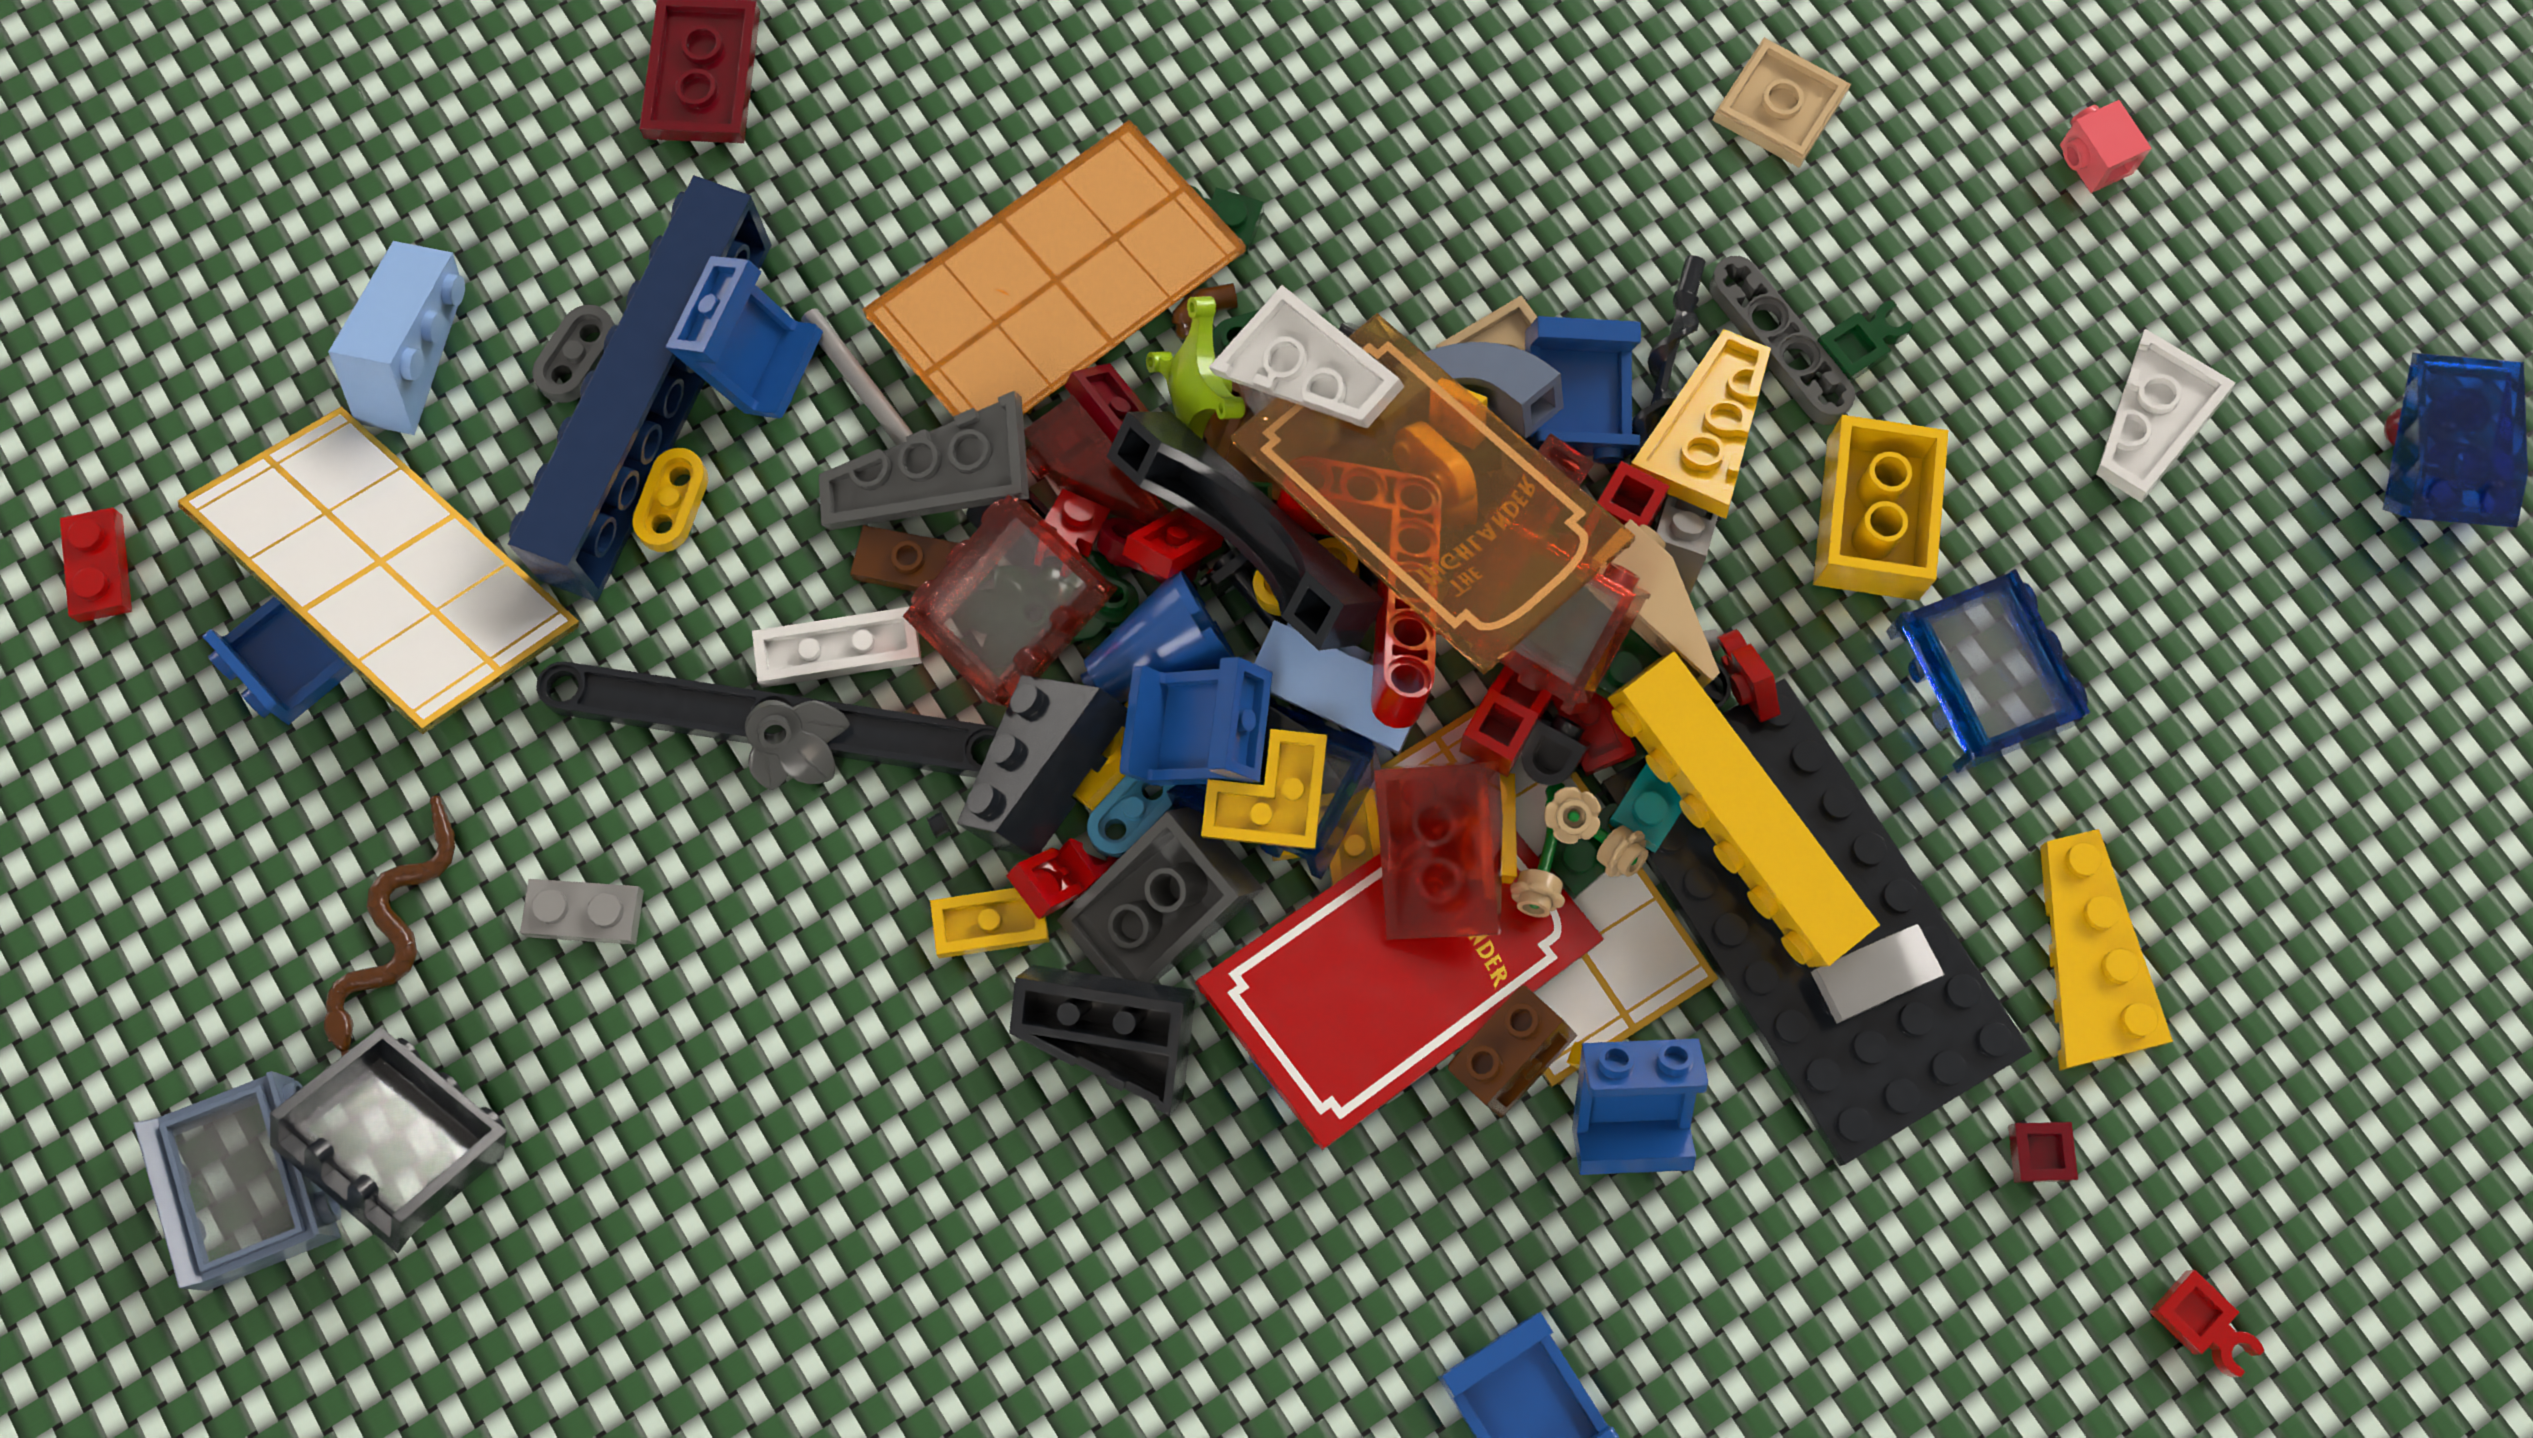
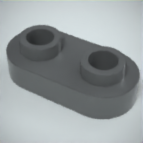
(570, 353)

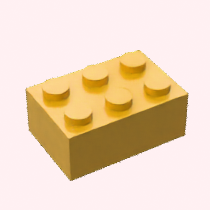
(1881, 508)

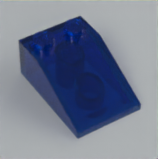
(2460, 442)

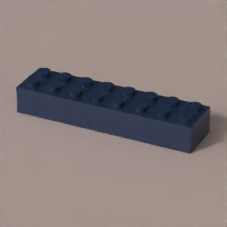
(631, 401)

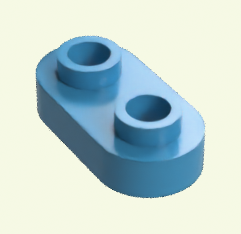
(1129, 808)

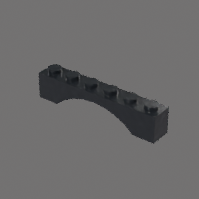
(1310, 584)

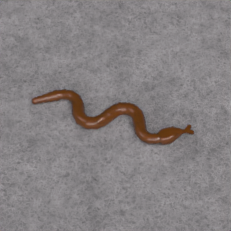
(338, 1022)

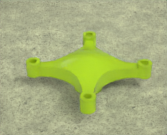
(1191, 383)

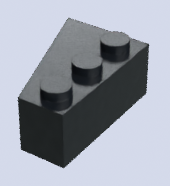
(1111, 1026)

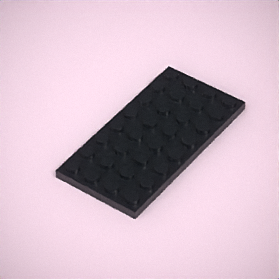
(1885, 1064)

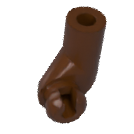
(1224, 297)

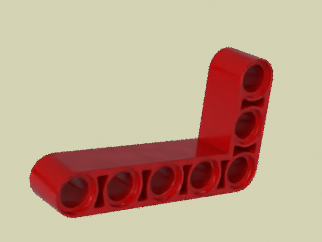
(1401, 647)

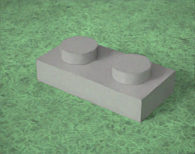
(582, 911)

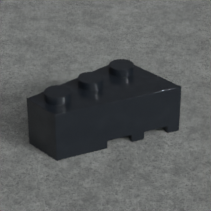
(1038, 761)

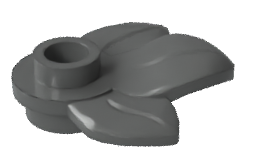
(797, 749)

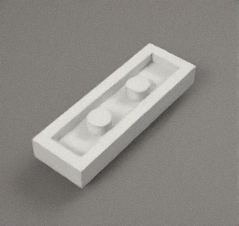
(835, 647)

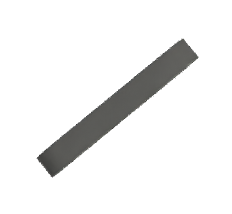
(1789, 335)

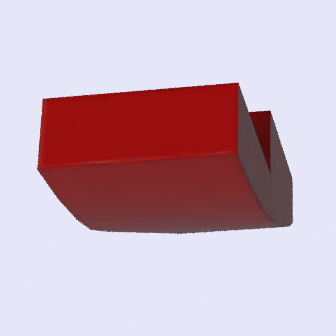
(1057, 876)

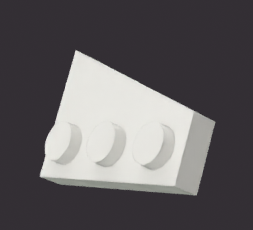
(1308, 362)
(2159, 414)

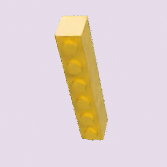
(1742, 812)

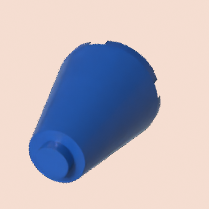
(1164, 633)

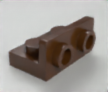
(1511, 1051)

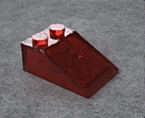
(1441, 848)

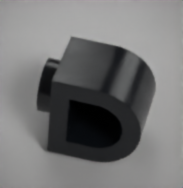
(1554, 750)

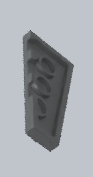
(934, 471)

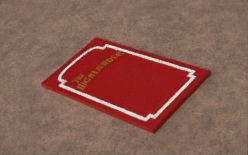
(1358, 1017)

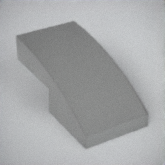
(1877, 973)

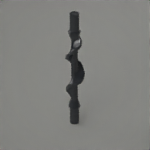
(1664, 353)

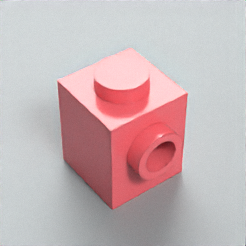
(2104, 145)

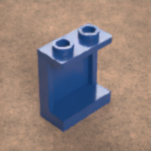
(743, 339)
(1595, 383)
(277, 662)
(1196, 724)
(1637, 1105)
(1523, 1389)

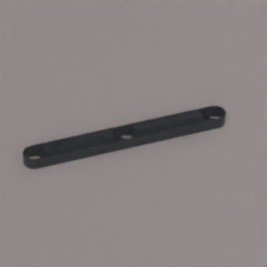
(722, 712)

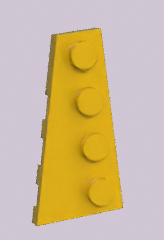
(1708, 425)
(2101, 977)

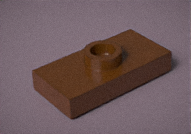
(898, 558)

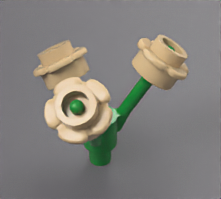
(1569, 818)

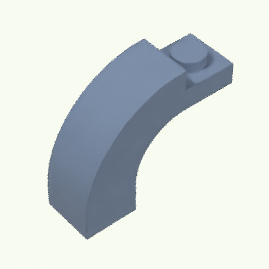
(1517, 383)

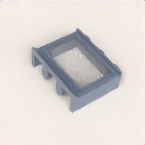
(226, 1192)

